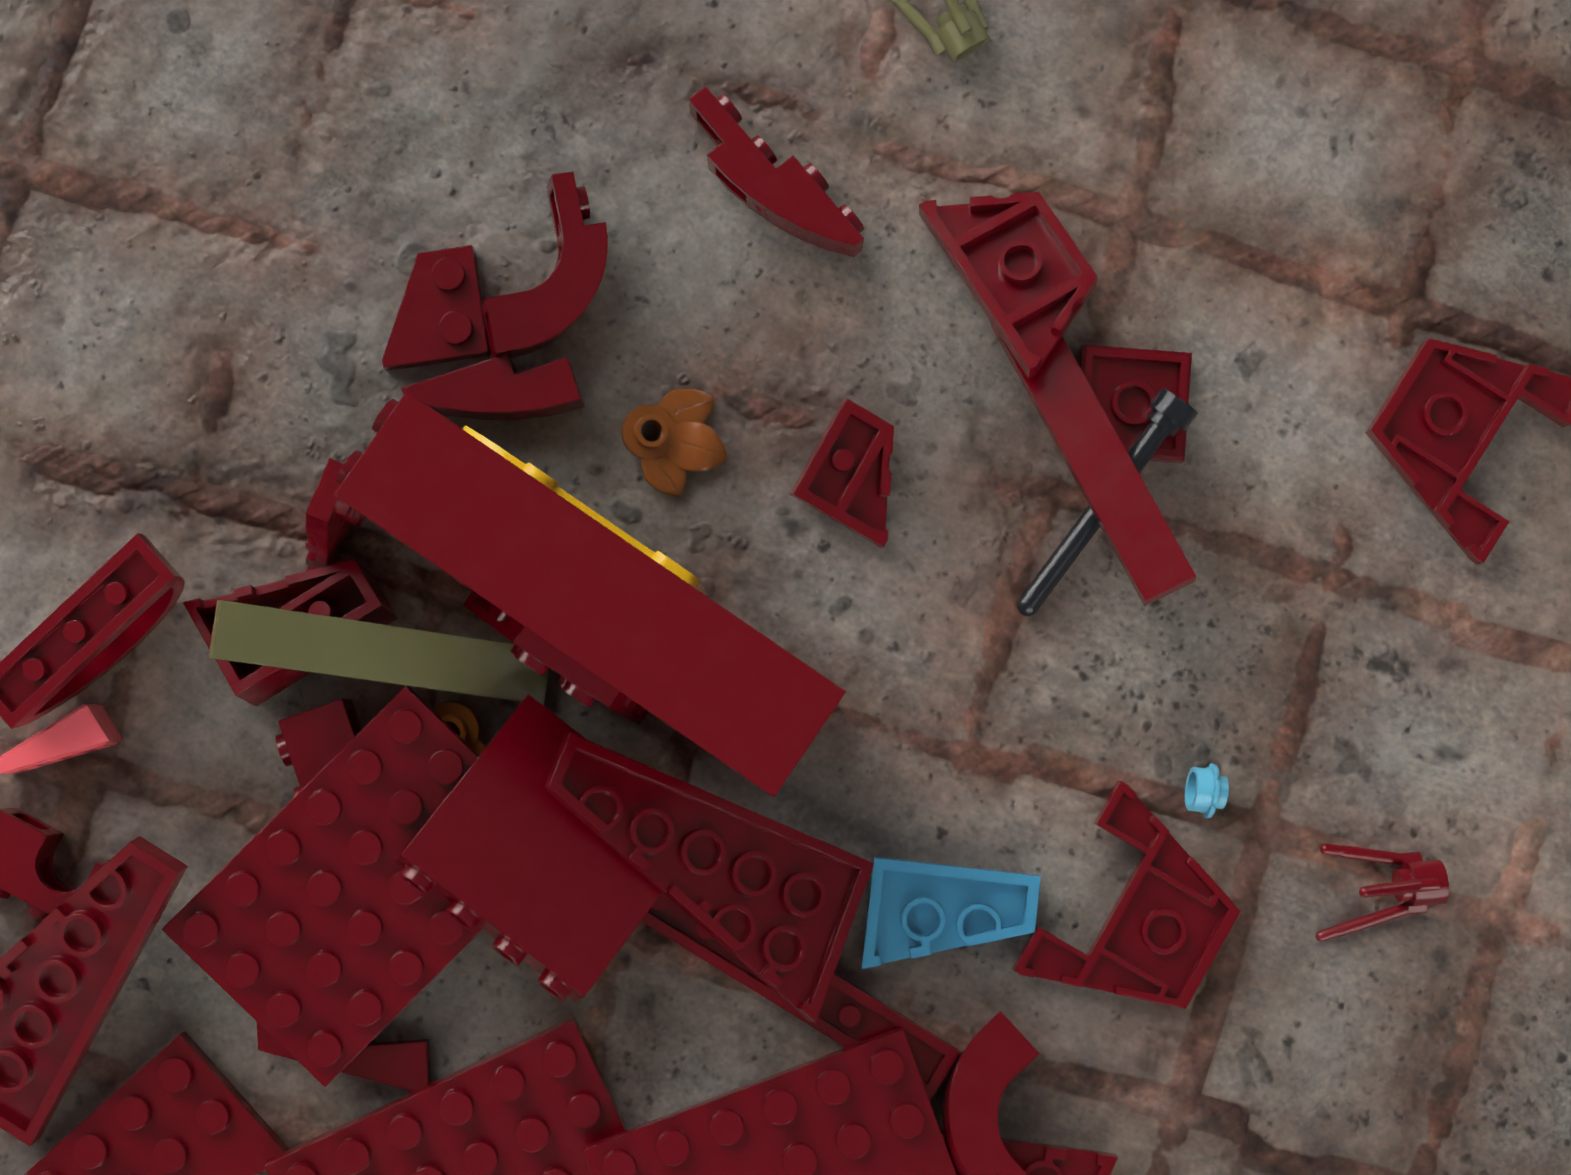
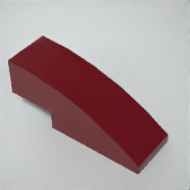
(499, 393)

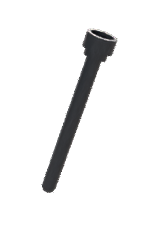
(1166, 418)

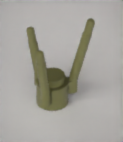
(960, 29)

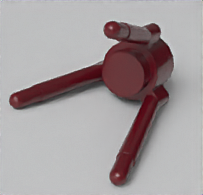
(1415, 884)

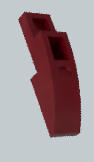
(786, 195)

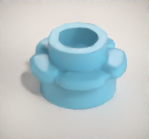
(1206, 790)

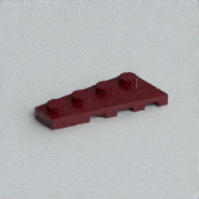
(328, 520)

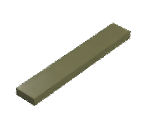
(371, 652)

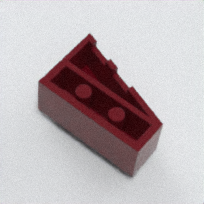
(332, 590)

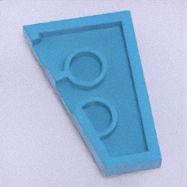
(942, 907)

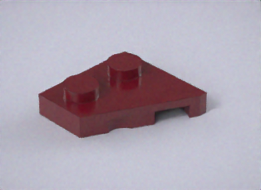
(439, 312)
(851, 472)

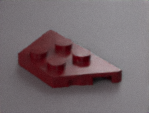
(1016, 267)
(540, 655)

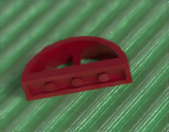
(89, 632)

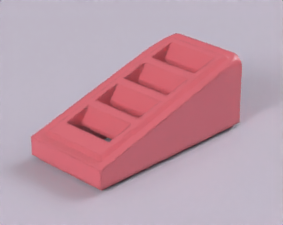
(73, 735)

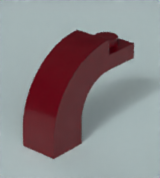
(541, 315)
(974, 1096)

